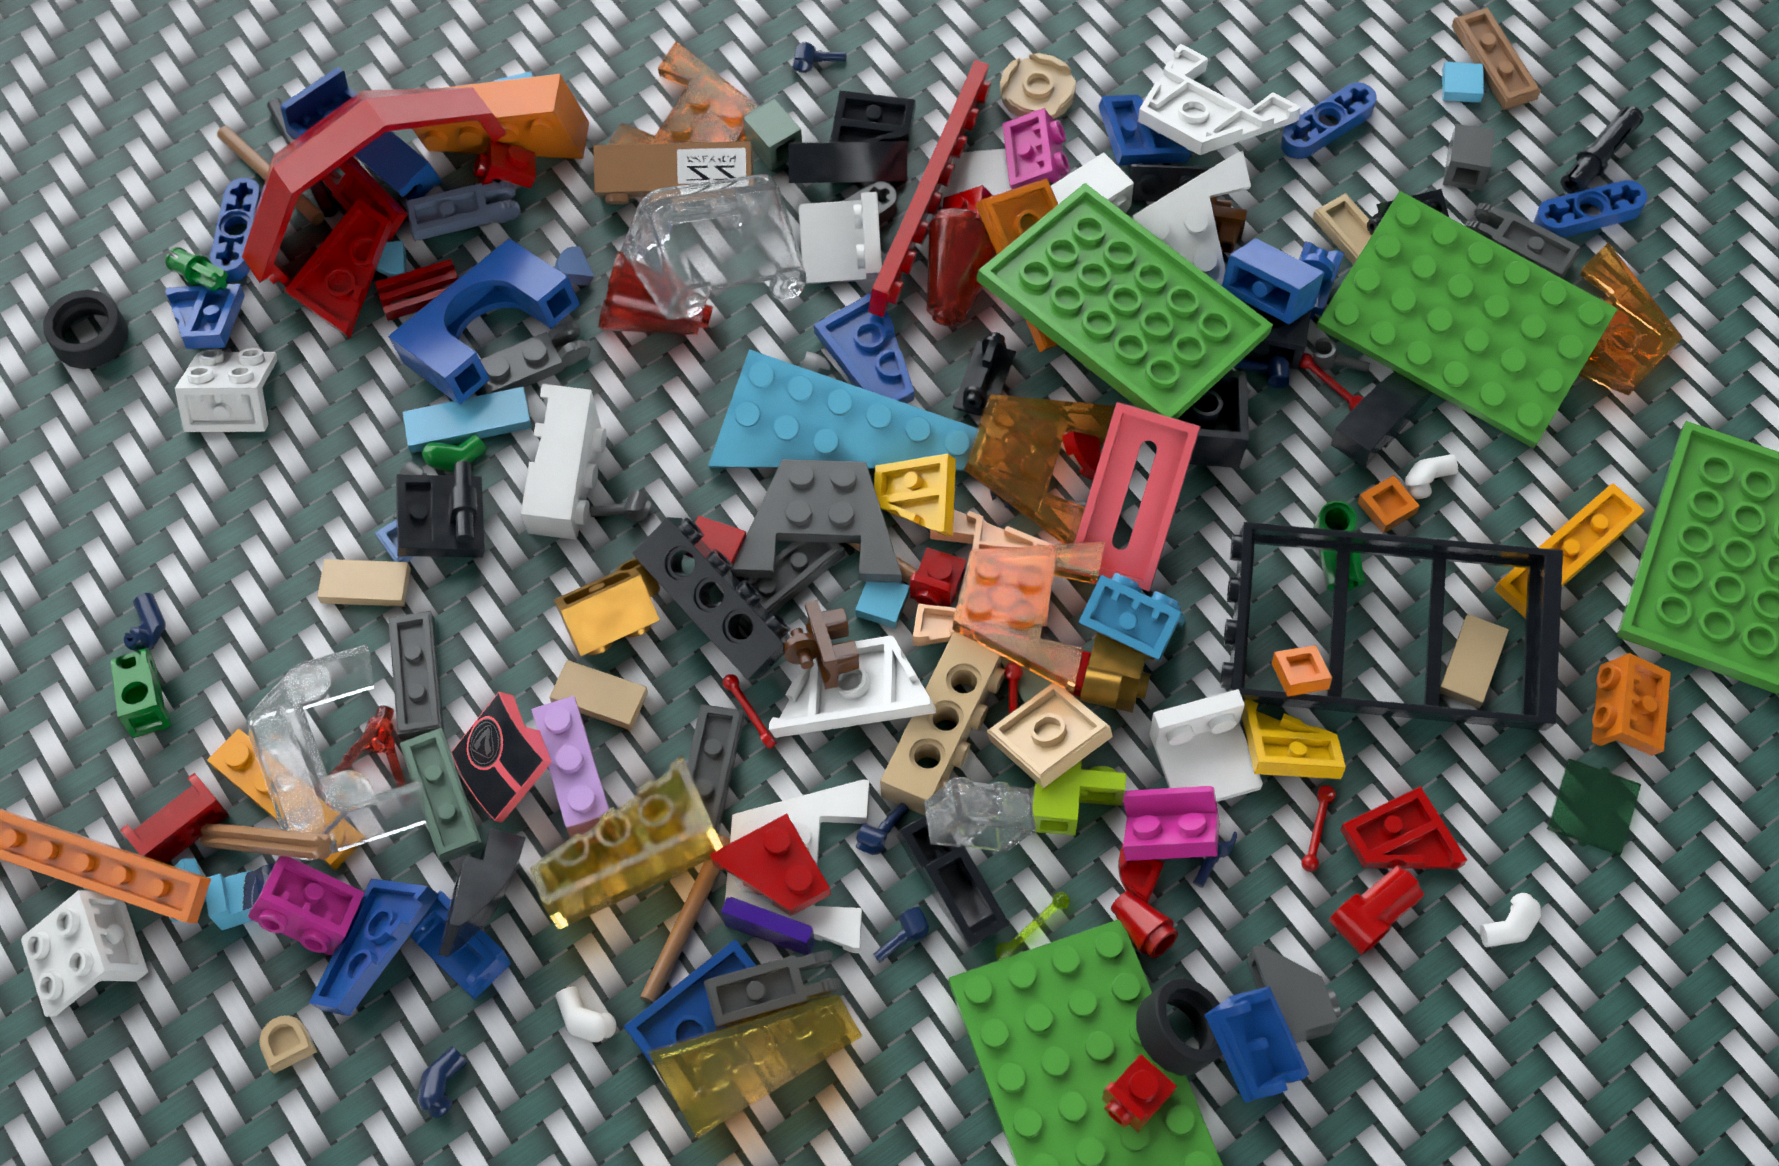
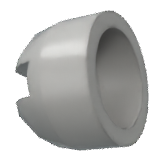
(814, 362)

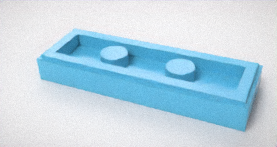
(478, 415)

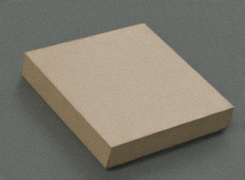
(1049, 734)

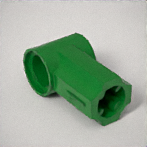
(1346, 517)

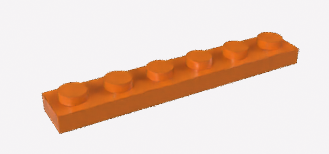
(102, 868)

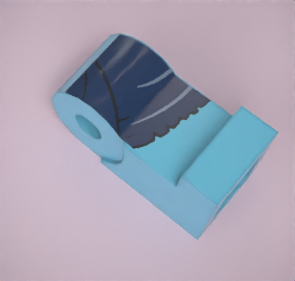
(233, 896)

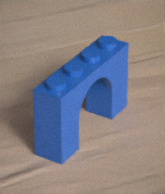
(501, 280)

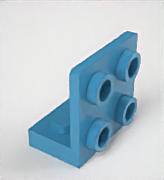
(1132, 617)

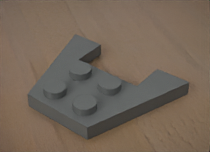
(819, 505)

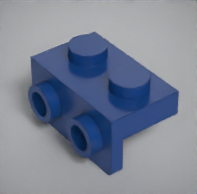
(315, 102)

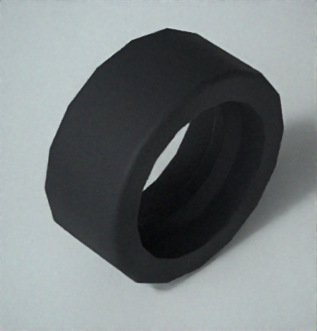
(74, 307)
(1160, 1039)

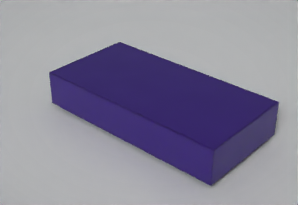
(768, 926)

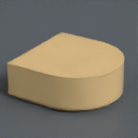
(285, 1043)

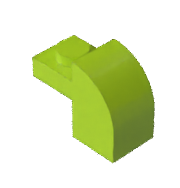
(1057, 804)

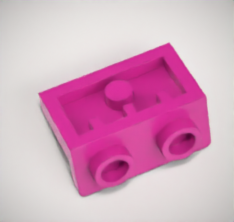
(1035, 149)
(1171, 823)
(306, 905)

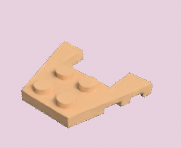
(935, 623)

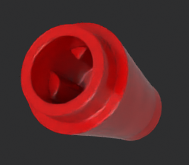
(1145, 925)

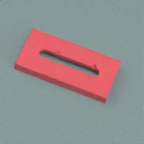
(1125, 435)

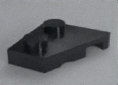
(872, 118)

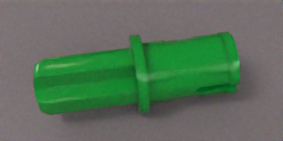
(196, 269)

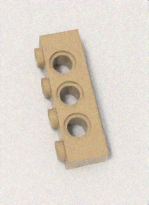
(960, 663)

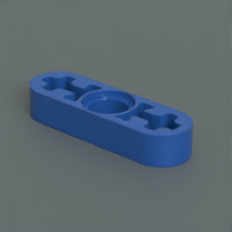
(1334, 106)
(1601, 197)
(231, 214)

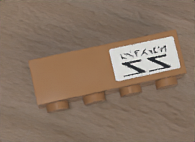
(639, 169)

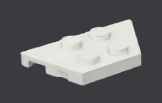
(876, 692)

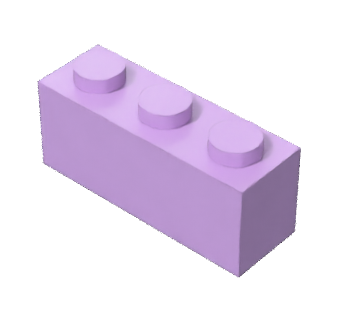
(572, 765)

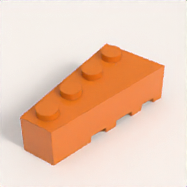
(533, 112)

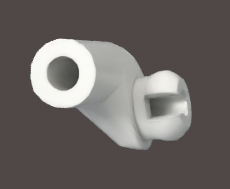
(1426, 470)
(1518, 925)
(581, 1021)

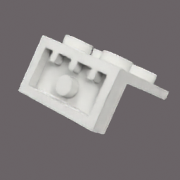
(841, 240)
(225, 391)
(1205, 746)
(79, 946)

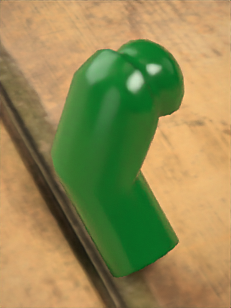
(444, 456)

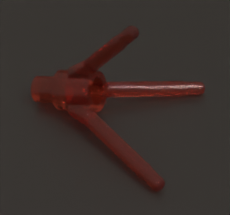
(376, 739)

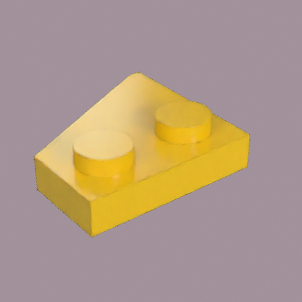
(919, 491)
(1290, 746)

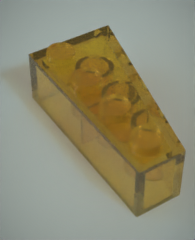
(629, 849)
(741, 1063)

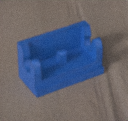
(399, 165)
(473, 964)
(1256, 1044)

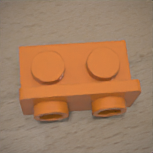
(1631, 704)

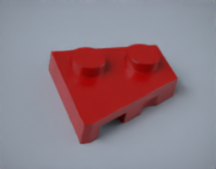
(1403, 835)
(775, 865)

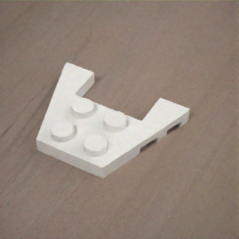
(1202, 117)
(1187, 219)
(836, 805)

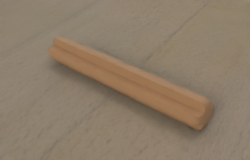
(266, 841)

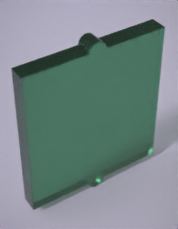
(1594, 806)

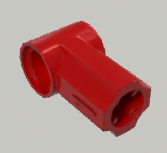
(1369, 916)

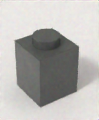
(1469, 157)

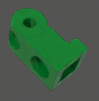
(139, 693)

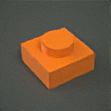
(1388, 504)
(1301, 670)

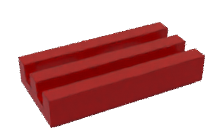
(416, 284)

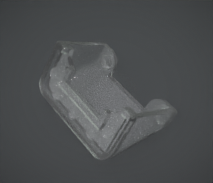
(711, 240)

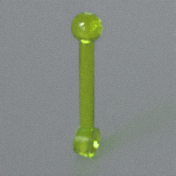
(1059, 901)

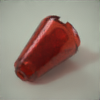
(955, 255)
(633, 309)

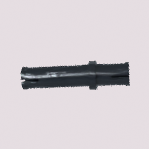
(1594, 160)

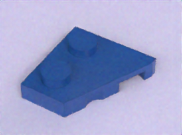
(1132, 140)
(204, 315)

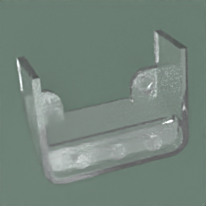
(293, 769)

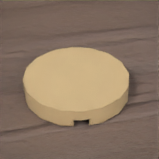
(1037, 84)

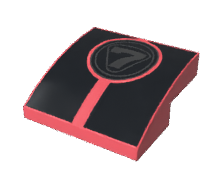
(500, 757)

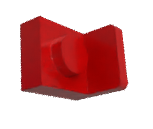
(937, 578)
(1137, 1094)

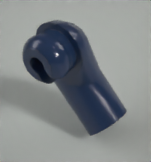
(150, 627)
(434, 1081)

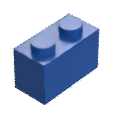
(1272, 280)

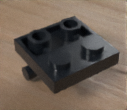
(440, 514)

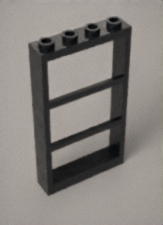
(1541, 623)

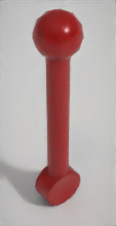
(1307, 363)
(1013, 673)
(731, 683)
(1325, 797)

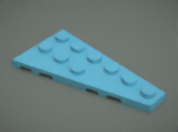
(809, 416)

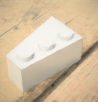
(564, 463)

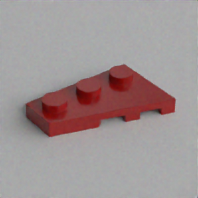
(342, 268)

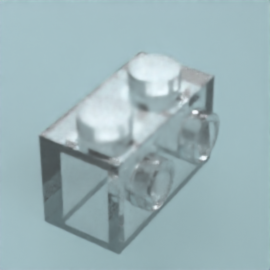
(979, 815)

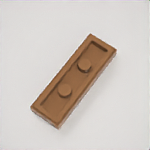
(1501, 64)

